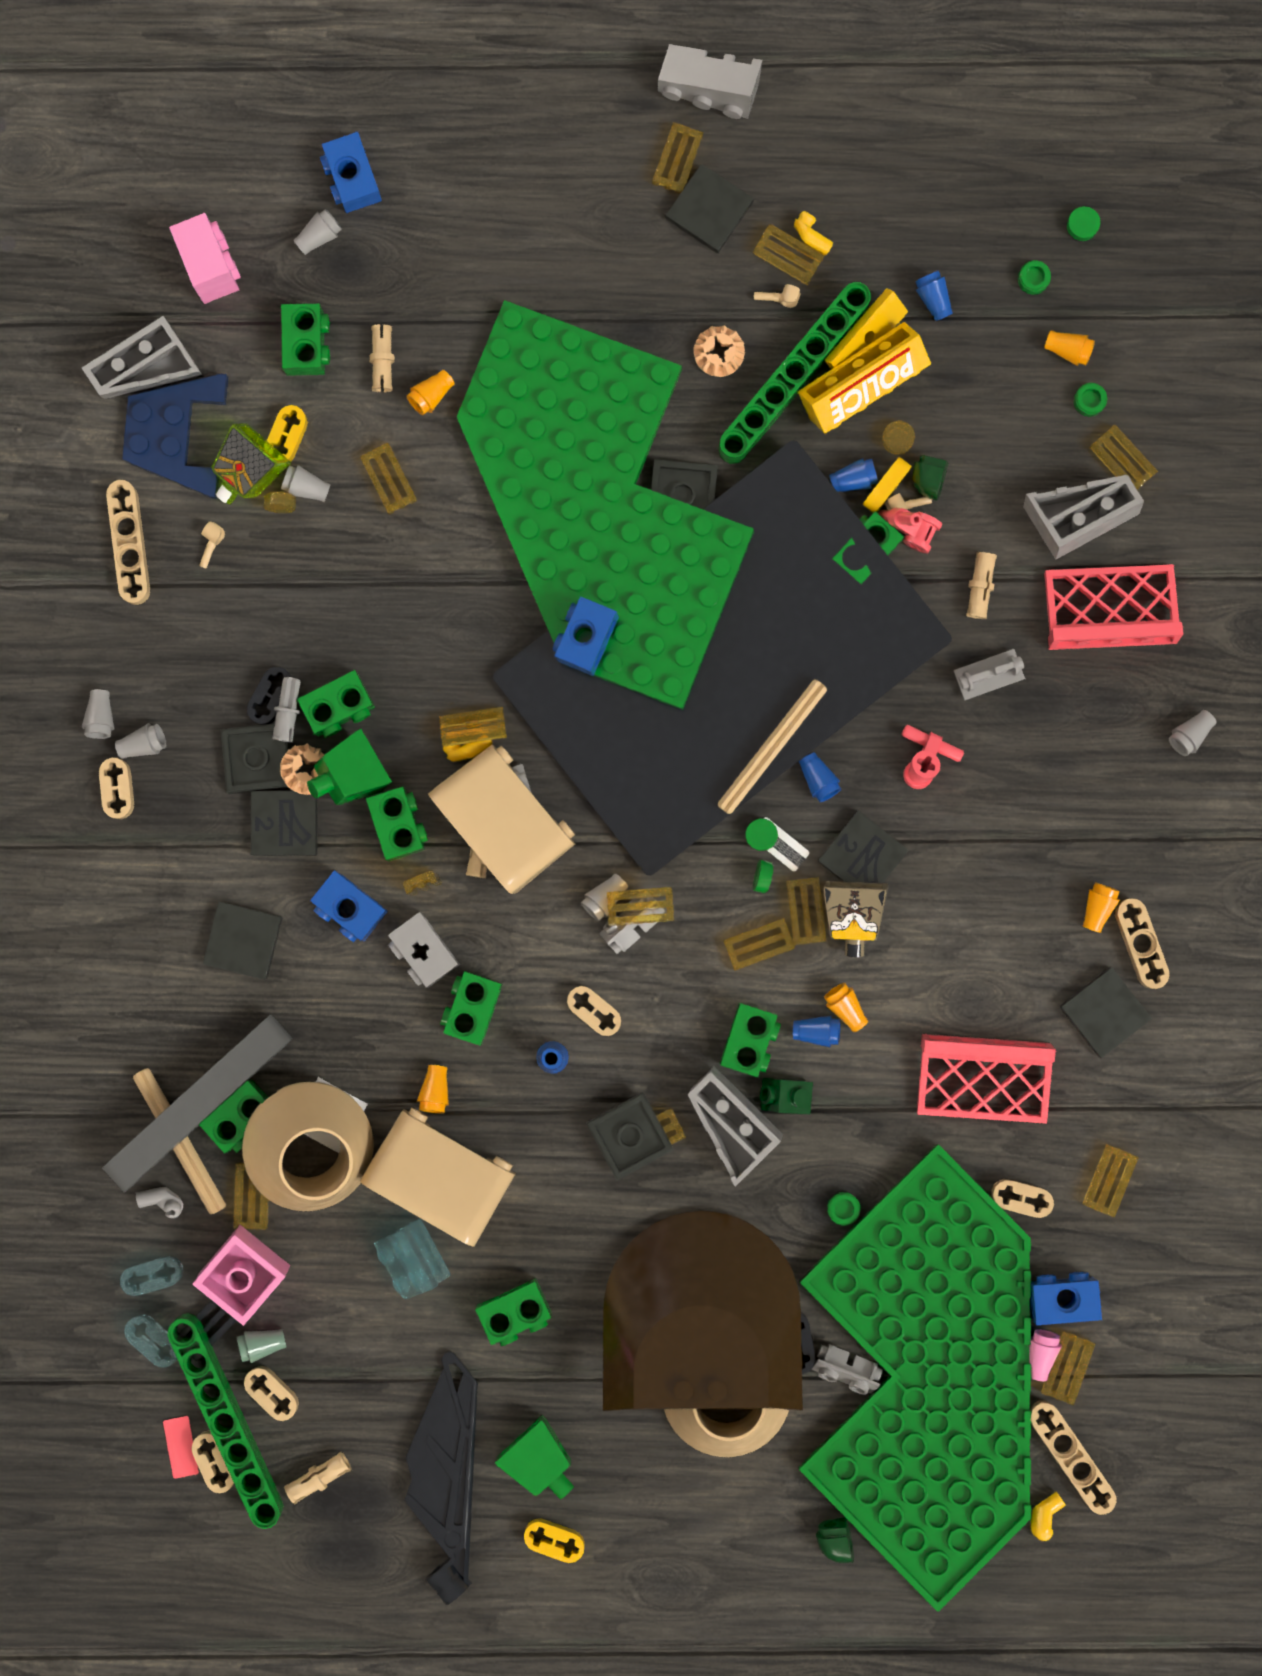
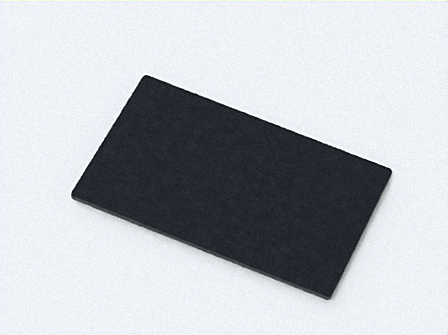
(785, 623)

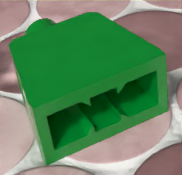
(349, 771)
(537, 1460)

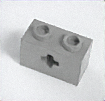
(420, 931)

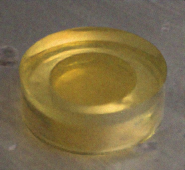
(898, 437)
(279, 502)

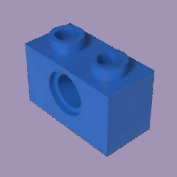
(350, 154)
(585, 655)
(367, 912)
(1083, 1306)

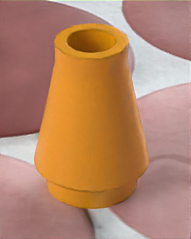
(1072, 347)
(428, 393)
(1099, 907)
(845, 1005)
(434, 1091)

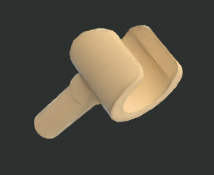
(788, 298)
(898, 502)
(215, 535)

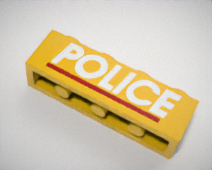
(864, 377)

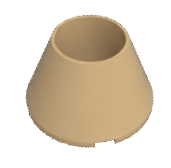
(300, 1110)
(726, 1438)

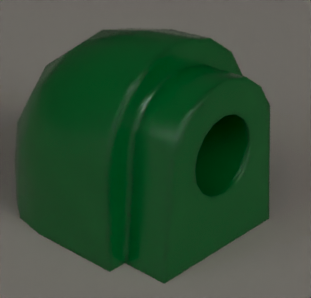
(929, 476)
(836, 1540)

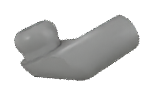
(164, 1198)

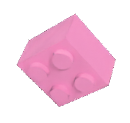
(203, 254)
(241, 1275)

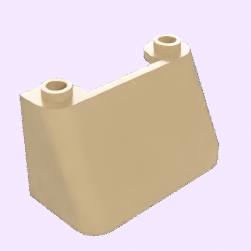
(502, 819)
(437, 1178)

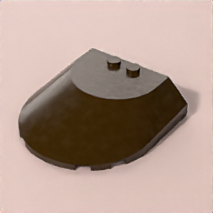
(702, 1319)

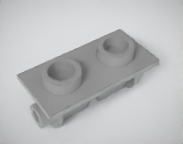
(989, 674)
(623, 936)
(835, 1367)

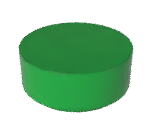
(1083, 223)
(1034, 277)
(1090, 399)
(761, 834)
(763, 876)
(843, 1208)

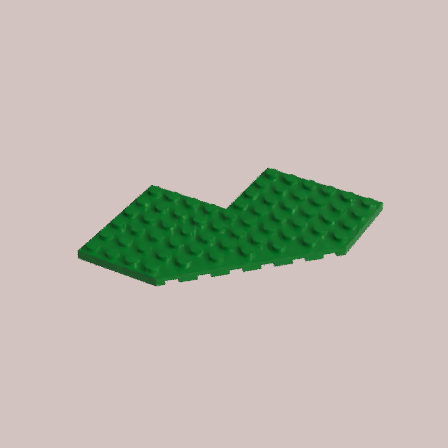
(560, 443)
(943, 1446)

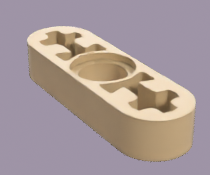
(1142, 969)

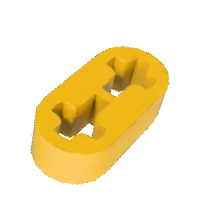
(296, 432)
(887, 485)
(551, 1548)

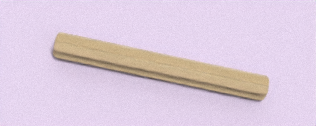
(772, 746)
(184, 1150)

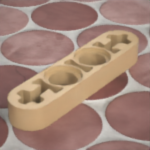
(123, 543)
(1070, 1458)

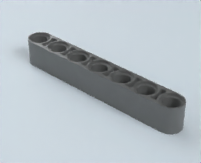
(197, 1103)

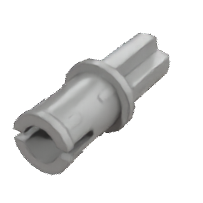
(286, 712)

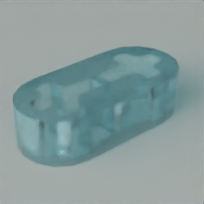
(154, 1283)
(147, 1346)

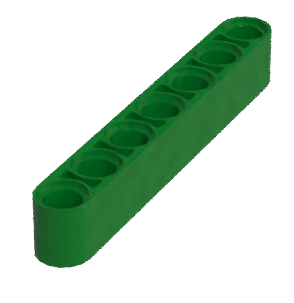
(801, 359)
(225, 1436)

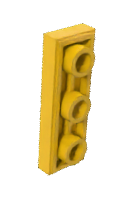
(876, 322)

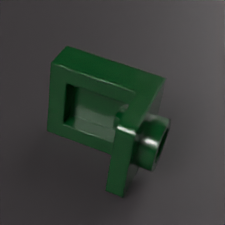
(786, 1096)

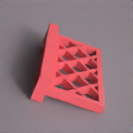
(1112, 633)
(991, 1051)

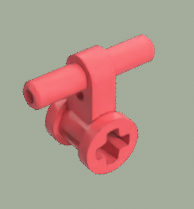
(917, 527)
(927, 757)

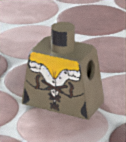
(855, 912)

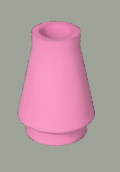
(1043, 1353)

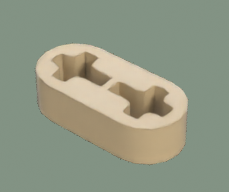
(124, 788)
(589, 1017)
(1020, 1205)
(265, 1398)
(207, 1466)

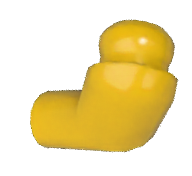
(809, 235)
(467, 751)
(1042, 1516)

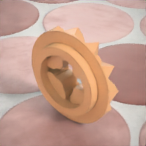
(713, 364)
(292, 763)

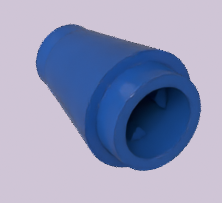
(934, 294)
(855, 476)
(820, 779)
(818, 1031)
(559, 1050)

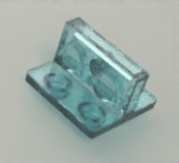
(412, 1260)

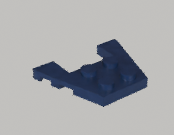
(160, 431)

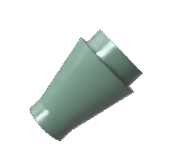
(259, 1344)

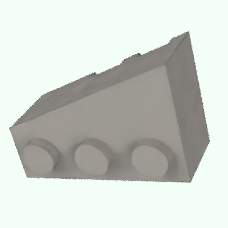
(709, 81)
(142, 362)
(1083, 512)
(734, 1124)

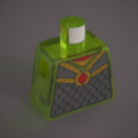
(246, 464)

